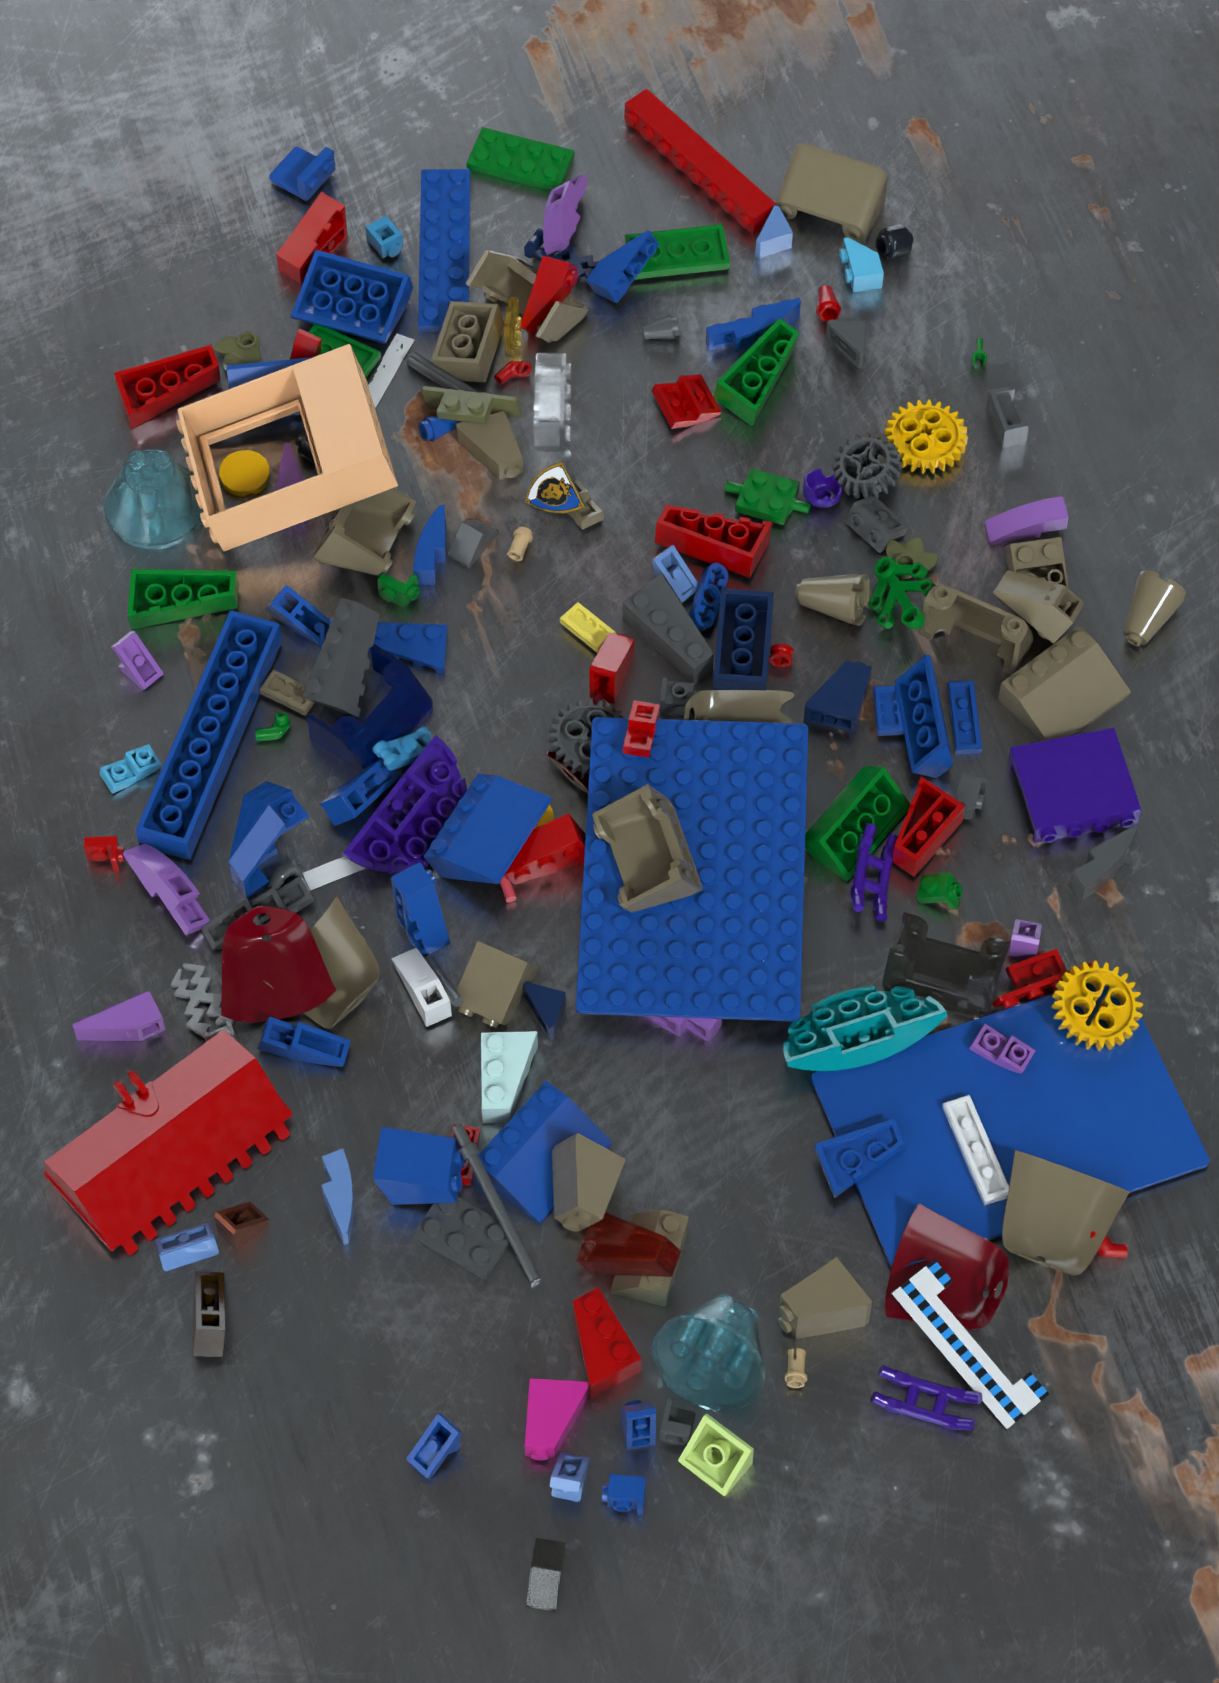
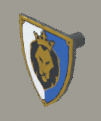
(555, 490)

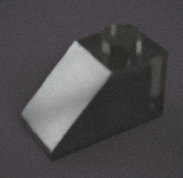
(546, 1574)

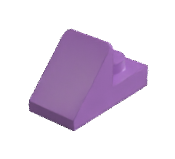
(136, 660)

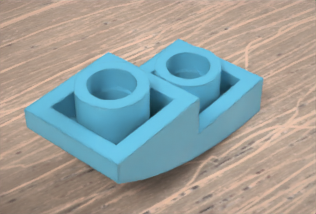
(132, 769)

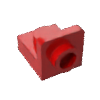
(104, 848)

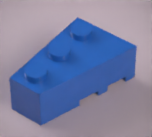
(419, 909)

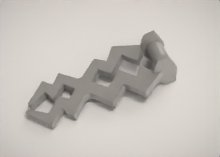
(197, 996)

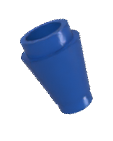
(433, 428)

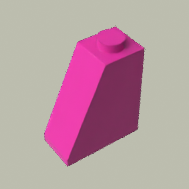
(551, 1414)

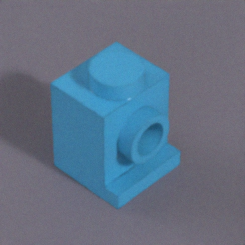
(387, 241)

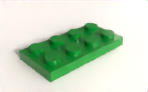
(520, 159)
(686, 251)

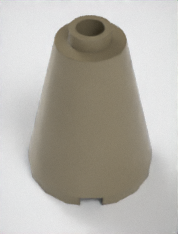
(836, 596)
(1151, 606)

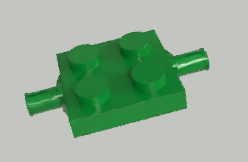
(767, 496)

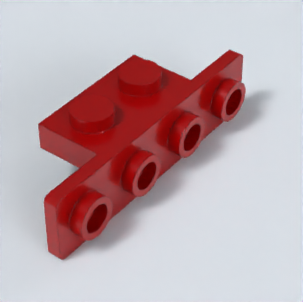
(1032, 977)

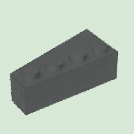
(343, 659)

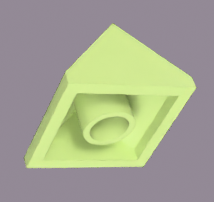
(716, 1455)

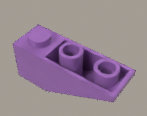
(127, 1021)

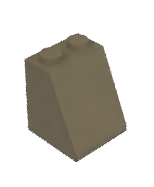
(493, 984)
(583, 1181)
(824, 1303)

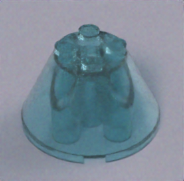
(152, 501)
(712, 1354)

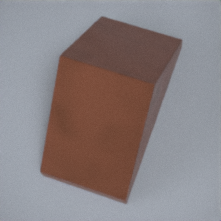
(240, 1223)

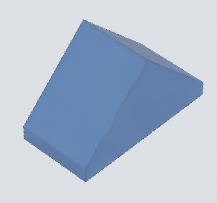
(775, 235)

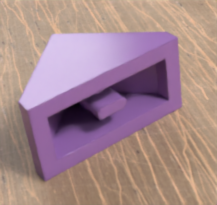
(1024, 940)

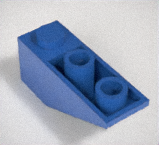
(619, 269)

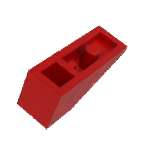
(551, 284)

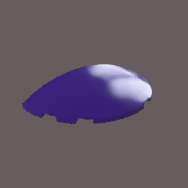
(410, 813)

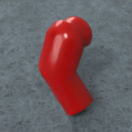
(1110, 1249)

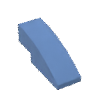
(339, 1193)

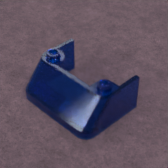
(395, 716)

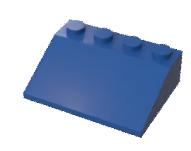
(352, 297)
(486, 830)
(522, 1150)

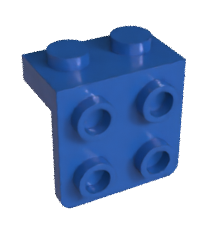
(303, 172)

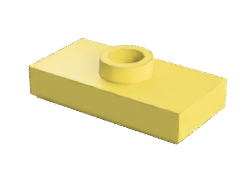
(586, 626)

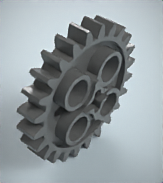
(572, 748)

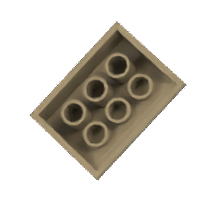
(1064, 687)

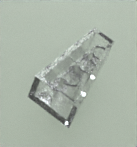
(550, 402)

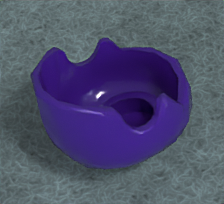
(821, 489)

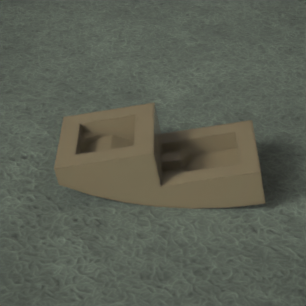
(588, 515)

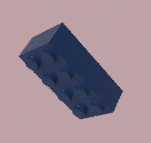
(743, 640)

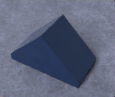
(546, 1006)

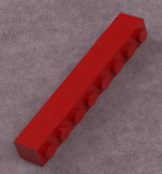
(698, 160)

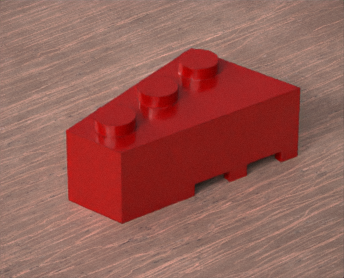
(320, 229)
(927, 826)
(549, 850)
(604, 1344)

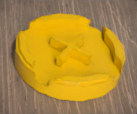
(244, 473)

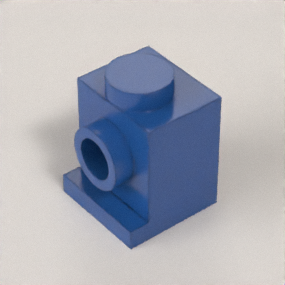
(625, 1493)

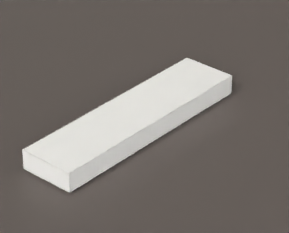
(976, 1149)

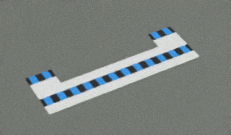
(921, 1302)

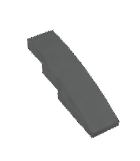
(290, 897)

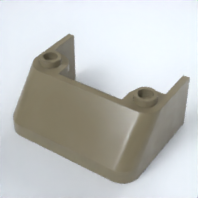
(510, 276)

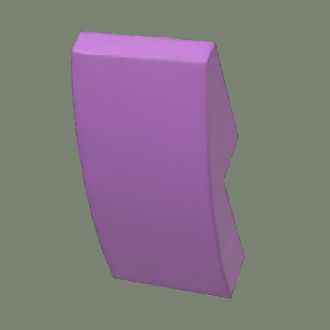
(1002, 1051)

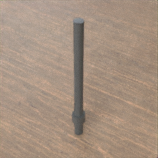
(470, 1152)

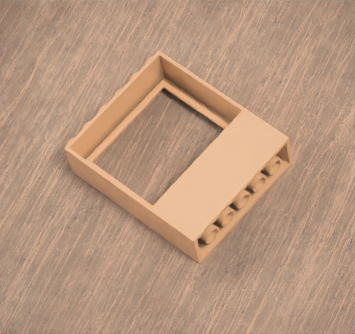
(340, 432)

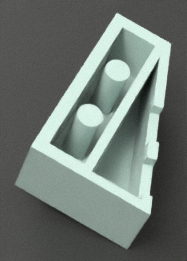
(504, 1068)

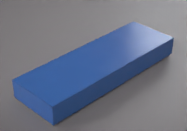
(964, 717)

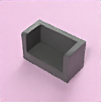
(1006, 418)

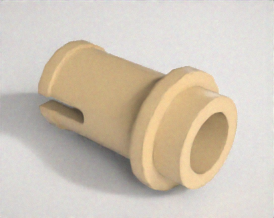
(522, 537)
(795, 1373)

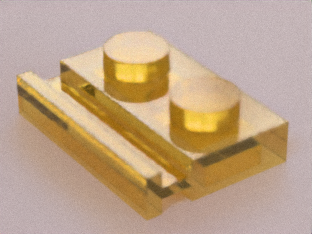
(512, 327)

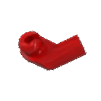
(513, 369)

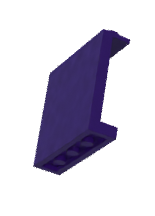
(1075, 785)

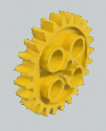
(913, 432)
(1120, 1019)

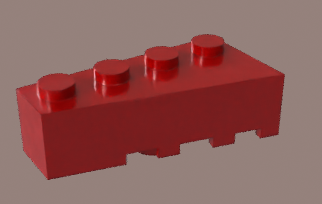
(165, 383)
(713, 538)

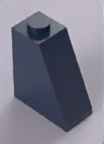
(840, 698)

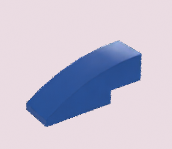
(431, 547)
(303, 1043)

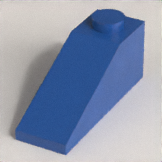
(298, 614)
(358, 792)
(638, 1424)

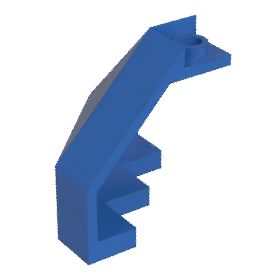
(263, 817)

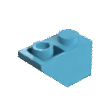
(862, 266)

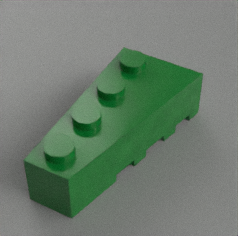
(755, 374)
(175, 595)

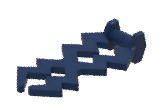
(531, 250)

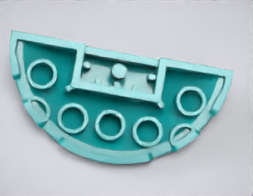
(860, 1028)

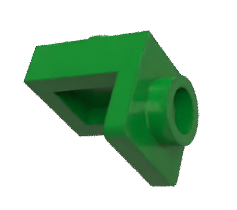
(396, 591)
(939, 888)

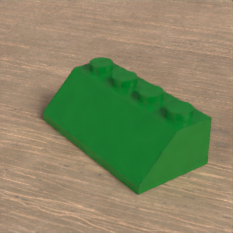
(866, 799)

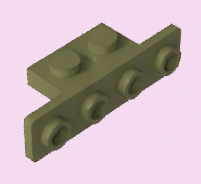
(469, 406)

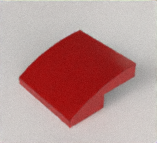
(686, 401)

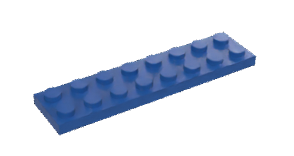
(443, 244)

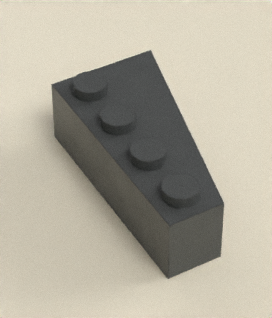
(667, 627)

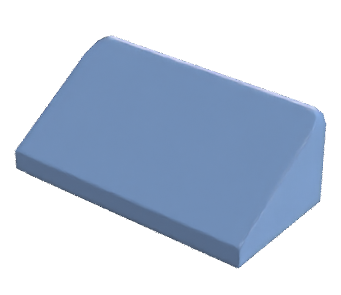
(186, 1246)

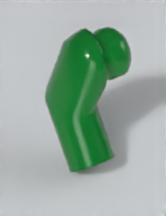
(276, 730)

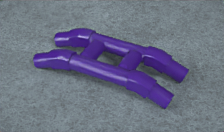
(882, 864)
(942, 1394)

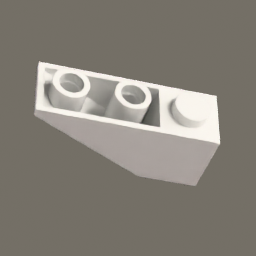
(423, 987)

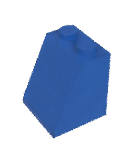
(418, 1167)

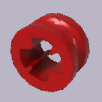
(781, 655)

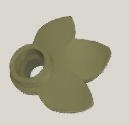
(237, 350)
(911, 553)

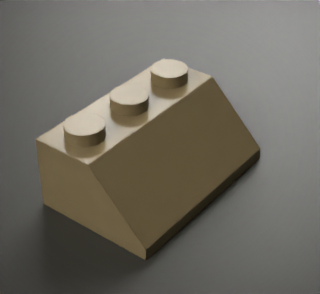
(469, 340)
(653, 1288)

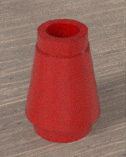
(827, 304)

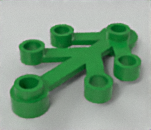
(887, 571)

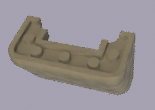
(833, 189)
(364, 532)
(948, 608)
(648, 849)

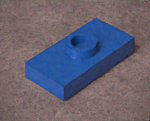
(887, 711)

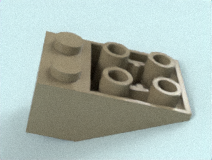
(1038, 559)
(1041, 603)

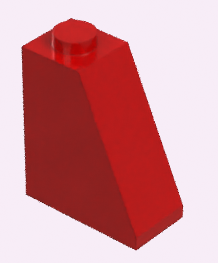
(611, 666)

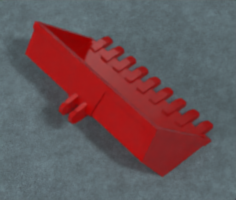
(168, 1141)

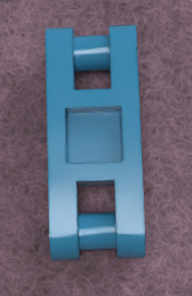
(403, 749)

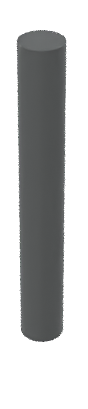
(452, 993)

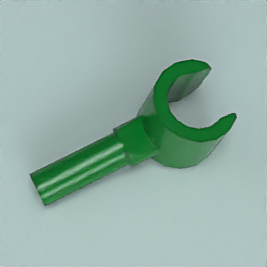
(979, 354)

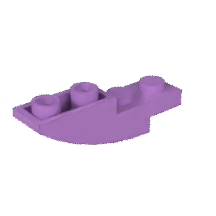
(561, 214)
(168, 881)

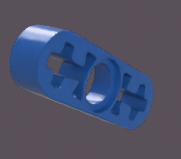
(700, 604)

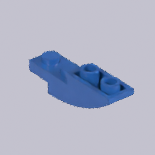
(747, 331)

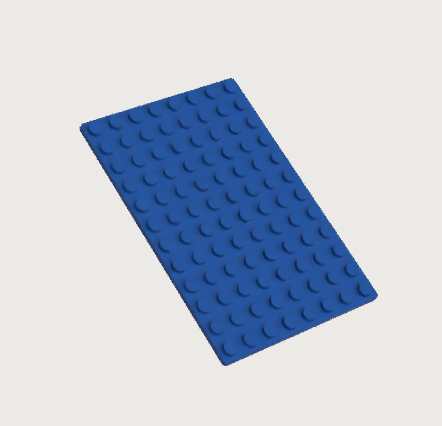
(744, 820)
(1072, 1105)

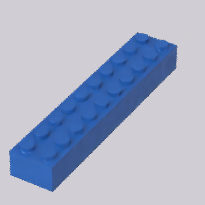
(209, 735)

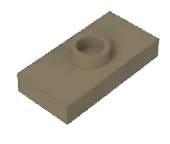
(286, 692)

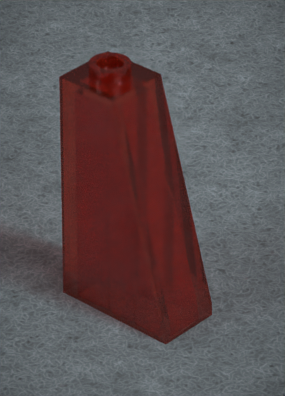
(626, 1250)

